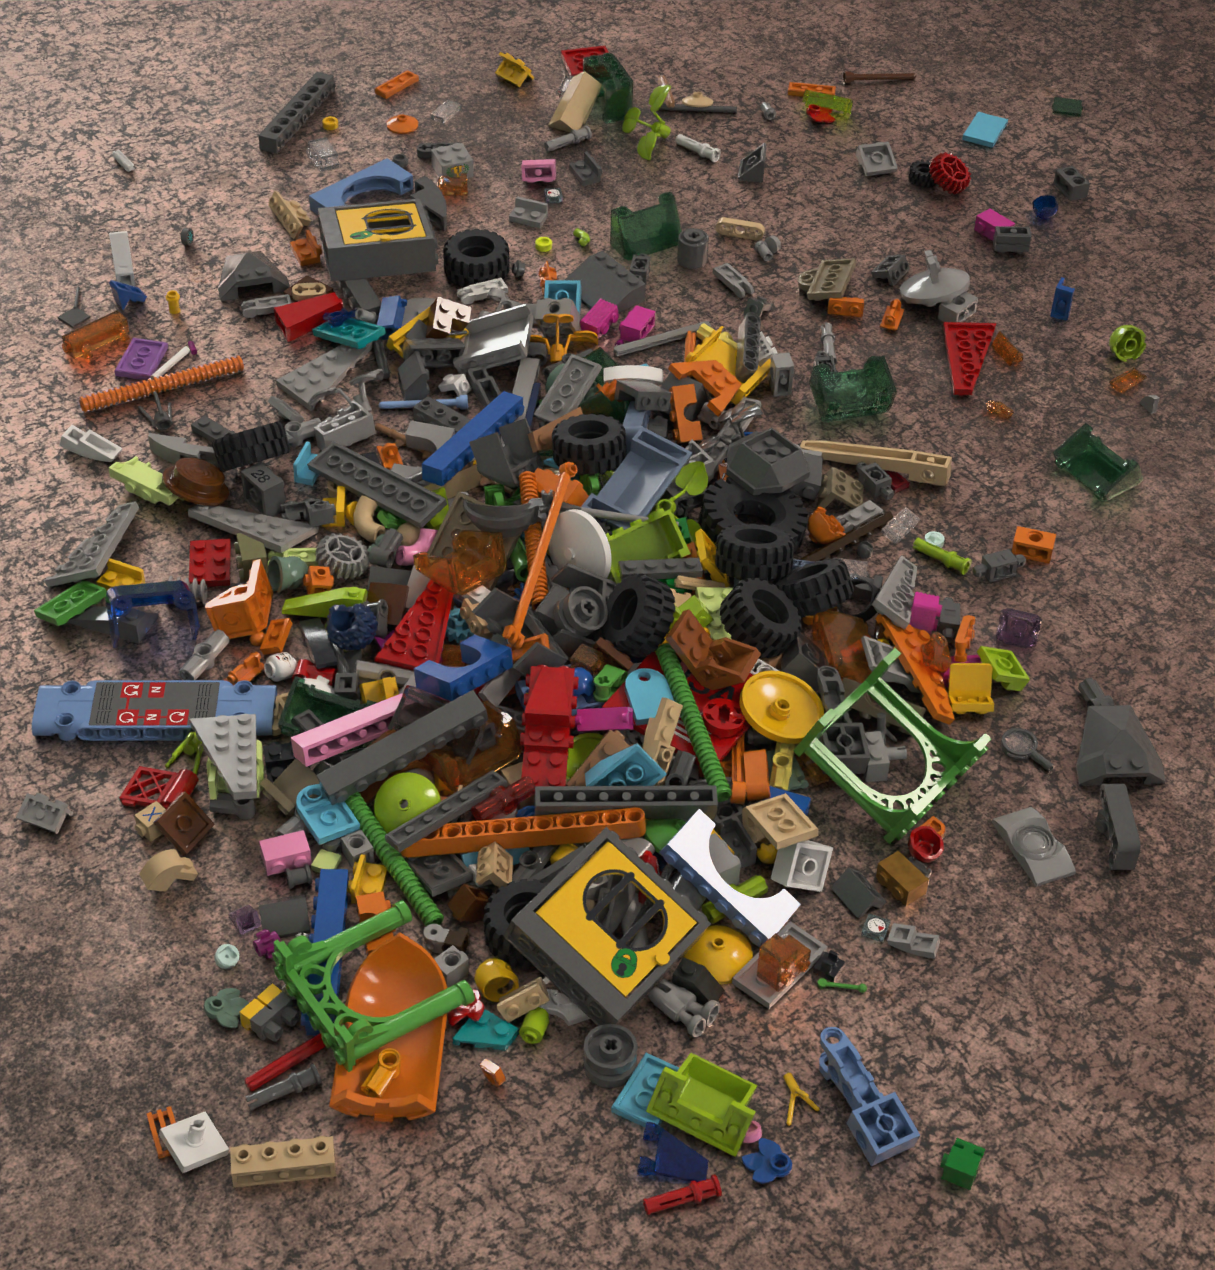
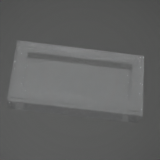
(445, 111)

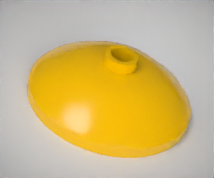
(721, 952)

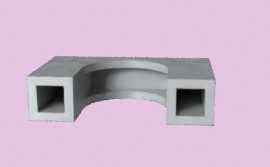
(423, 437)

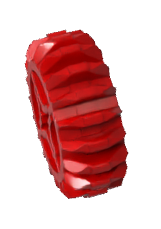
(950, 173)

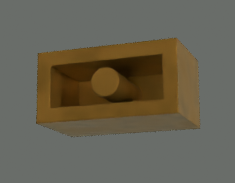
(902, 878)

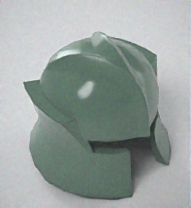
(286, 572)

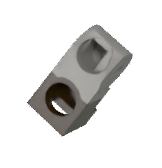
(439, 939)

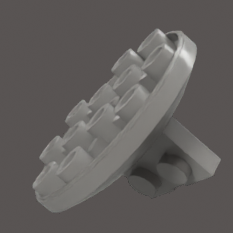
(934, 284)

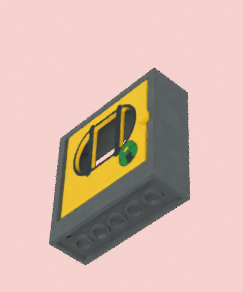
(377, 239)
(581, 953)

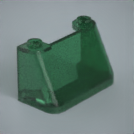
(645, 229)
(1097, 465)
(322, 704)

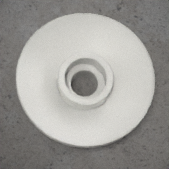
(321, 684)

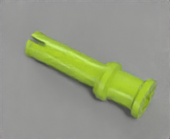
(949, 559)

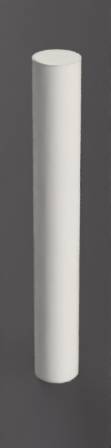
(169, 364)

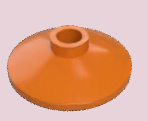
(402, 124)

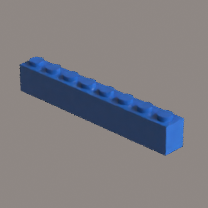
(457, 450)
(329, 920)

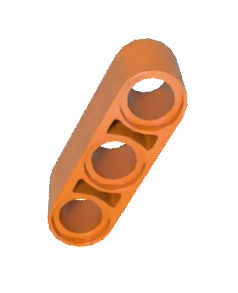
(756, 775)

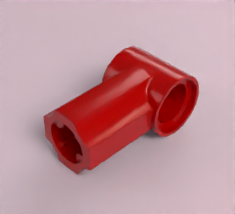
(307, 669)

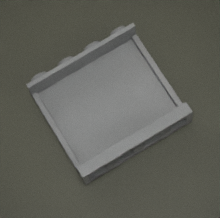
(496, 339)

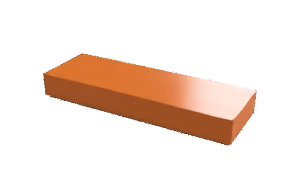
(396, 84)
(798, 89)

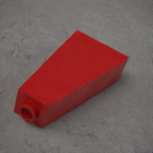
(303, 316)

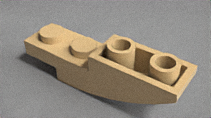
(660, 734)

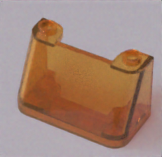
(474, 561)
(842, 643)
(455, 772)

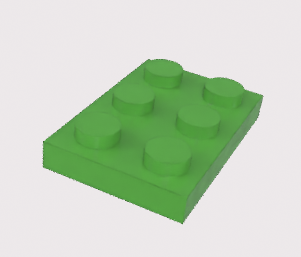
(70, 603)

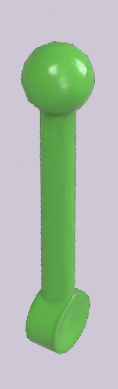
(822, 983)

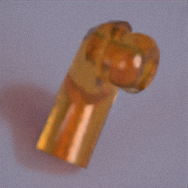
(999, 407)

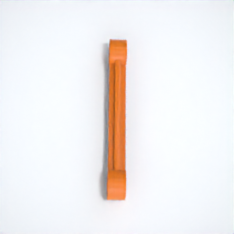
(738, 783)

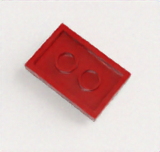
(210, 562)

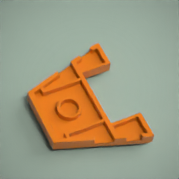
(713, 377)

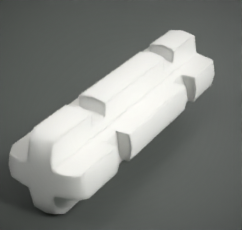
(123, 160)

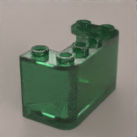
(616, 85)
(853, 391)

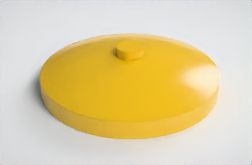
(780, 706)

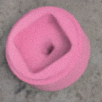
(754, 1133)

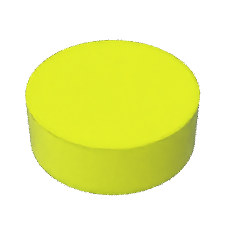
(543, 244)

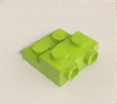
(1005, 667)

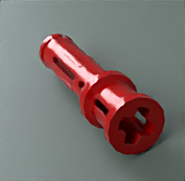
(693, 1192)

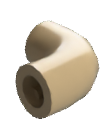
(364, 519)

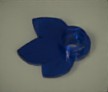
(338, 317)

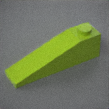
(319, 603)

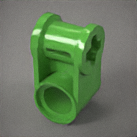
(608, 682)

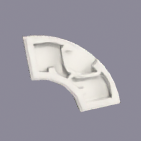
(564, 1008)

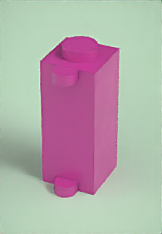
(604, 719)

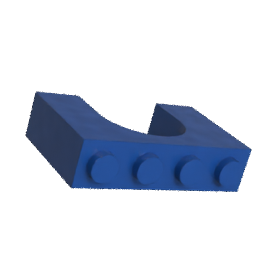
(486, 662)

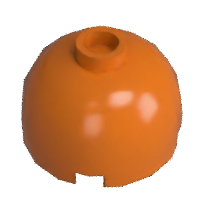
(824, 528)

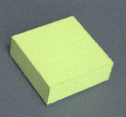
(326, 860)

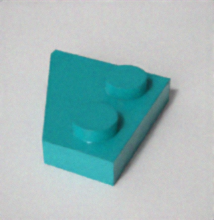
(487, 1032)

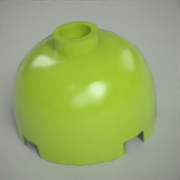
(1127, 342)

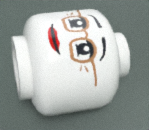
(280, 666)

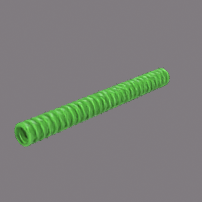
(693, 721)
(394, 862)

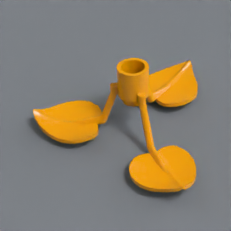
(557, 350)

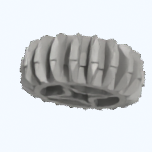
(342, 555)

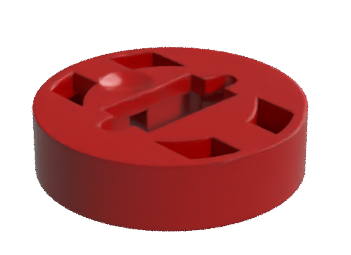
(713, 725)

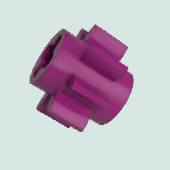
(265, 943)

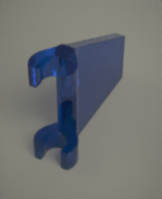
(672, 1157)

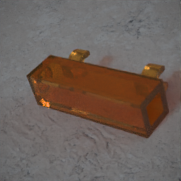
(95, 335)

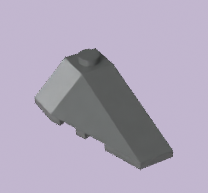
(131, 627)

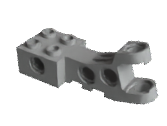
(543, 307)

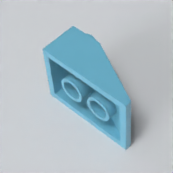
(564, 289)
(625, 768)

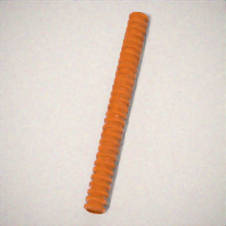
(161, 384)
(532, 535)

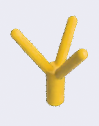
(796, 1091)

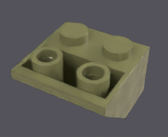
(248, 550)

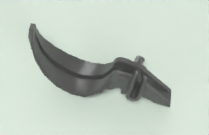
(515, 518)

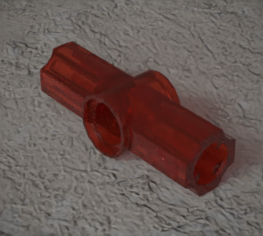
(504, 799)

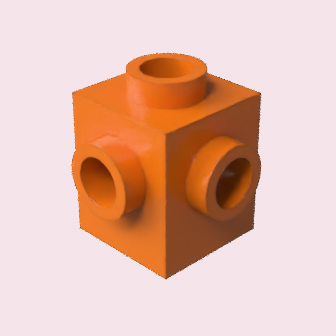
(318, 579)

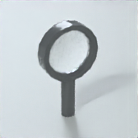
(1022, 745)

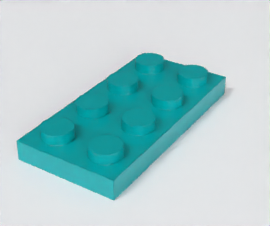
(351, 333)

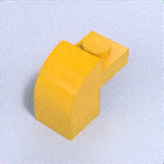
(378, 690)

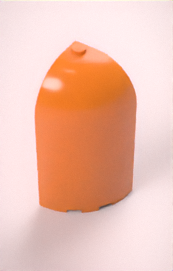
(385, 984)

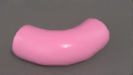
(405, 554)

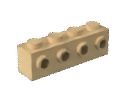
(283, 1161)

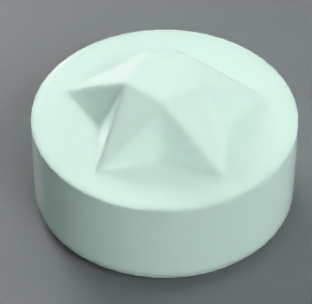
(935, 538)
(226, 956)

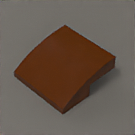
(394, 595)

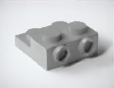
(876, 158)

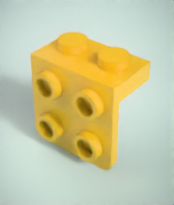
(970, 688)

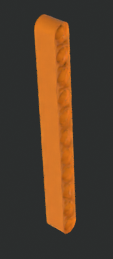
(529, 831)

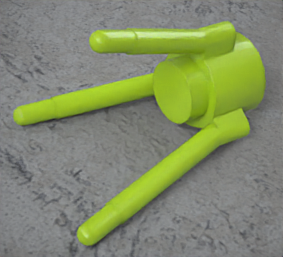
(189, 746)

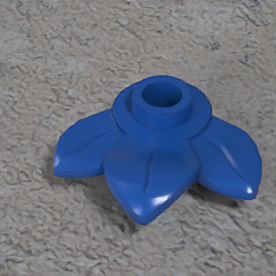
(765, 1161)

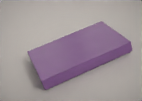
(141, 359)

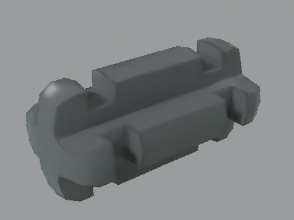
(927, 872)

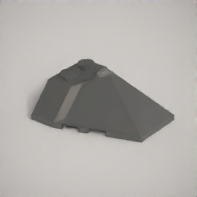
(248, 270)
(1116, 747)

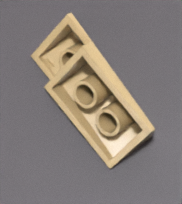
(576, 103)

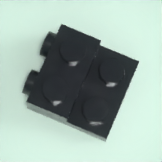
(277, 759)

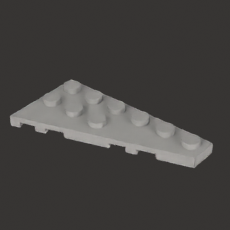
(321, 373)
(274, 532)
(93, 553)
(232, 749)

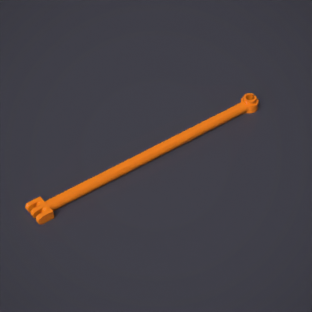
(512, 632)

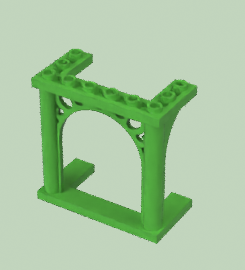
(950, 753)

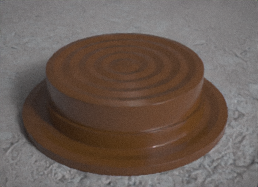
(196, 482)

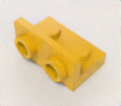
(120, 574)
(367, 878)

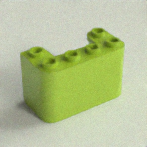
(651, 539)

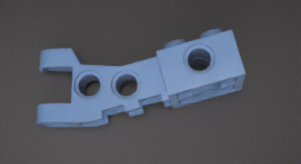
(876, 1120)

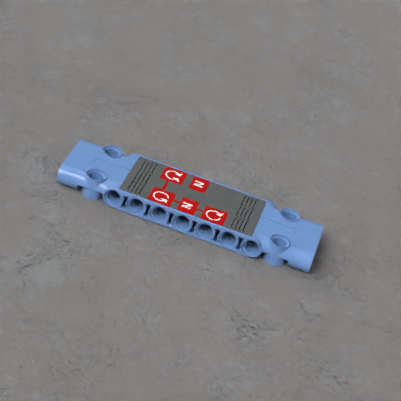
(146, 708)

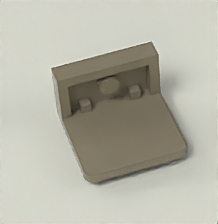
(840, 486)
(289, 785)

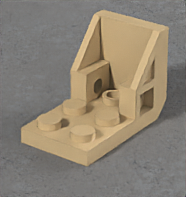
(777, 822)

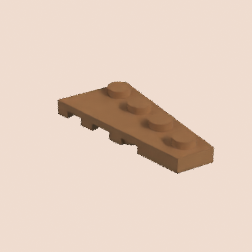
(542, 438)

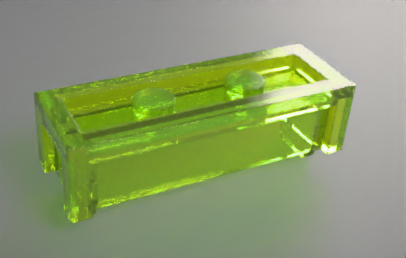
(828, 101)

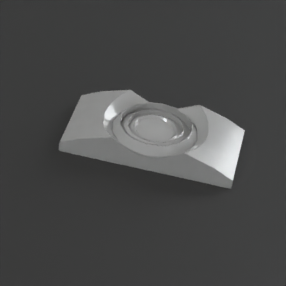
(875, 652)
(1034, 846)

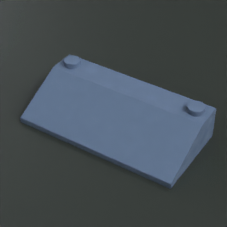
(640, 478)

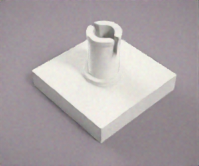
(193, 1142)

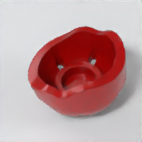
(923, 850)

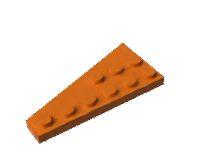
(925, 678)

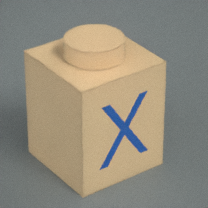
(145, 819)

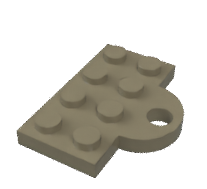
(828, 280)

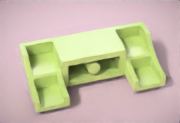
(142, 481)

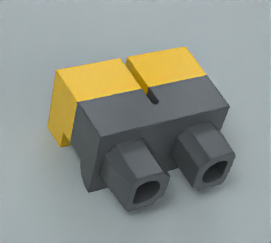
(268, 1013)

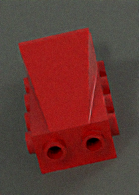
(548, 724)

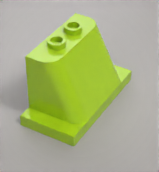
(705, 1102)

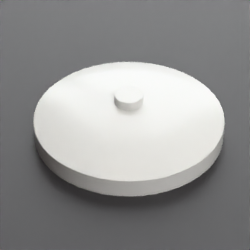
(580, 542)

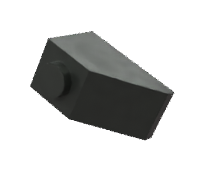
(698, 981)

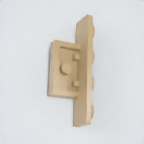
(289, 214)

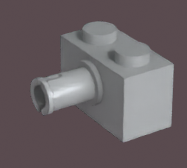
(879, 757)

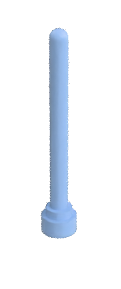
(461, 402)

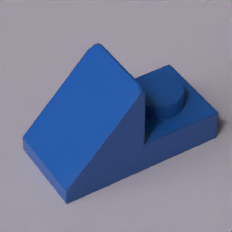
(123, 293)

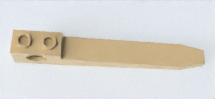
(919, 465)

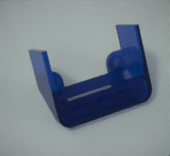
(122, 599)

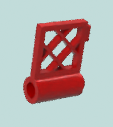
(179, 782)

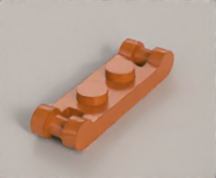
(964, 638)

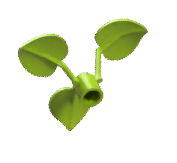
(658, 129)
(692, 479)

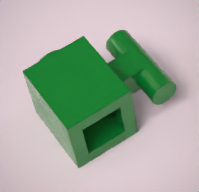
(962, 1163)

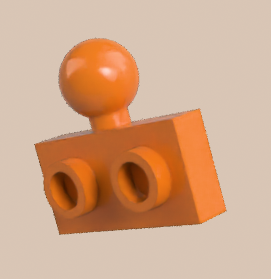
(275, 637)

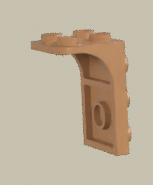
(610, 744)

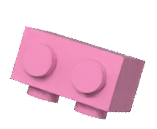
(538, 170)
(285, 852)

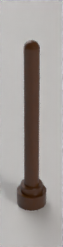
(849, 76)

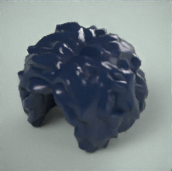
(351, 626)

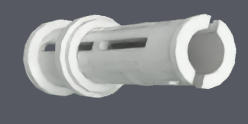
(703, 149)

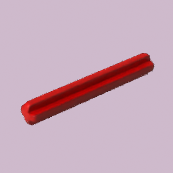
(284, 1062)

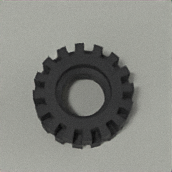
(920, 174)

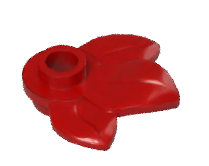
(820, 114)
(473, 1010)

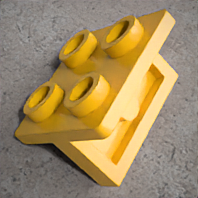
(513, 70)

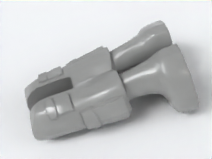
(677, 1001)

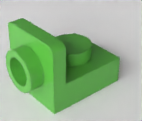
(390, 520)

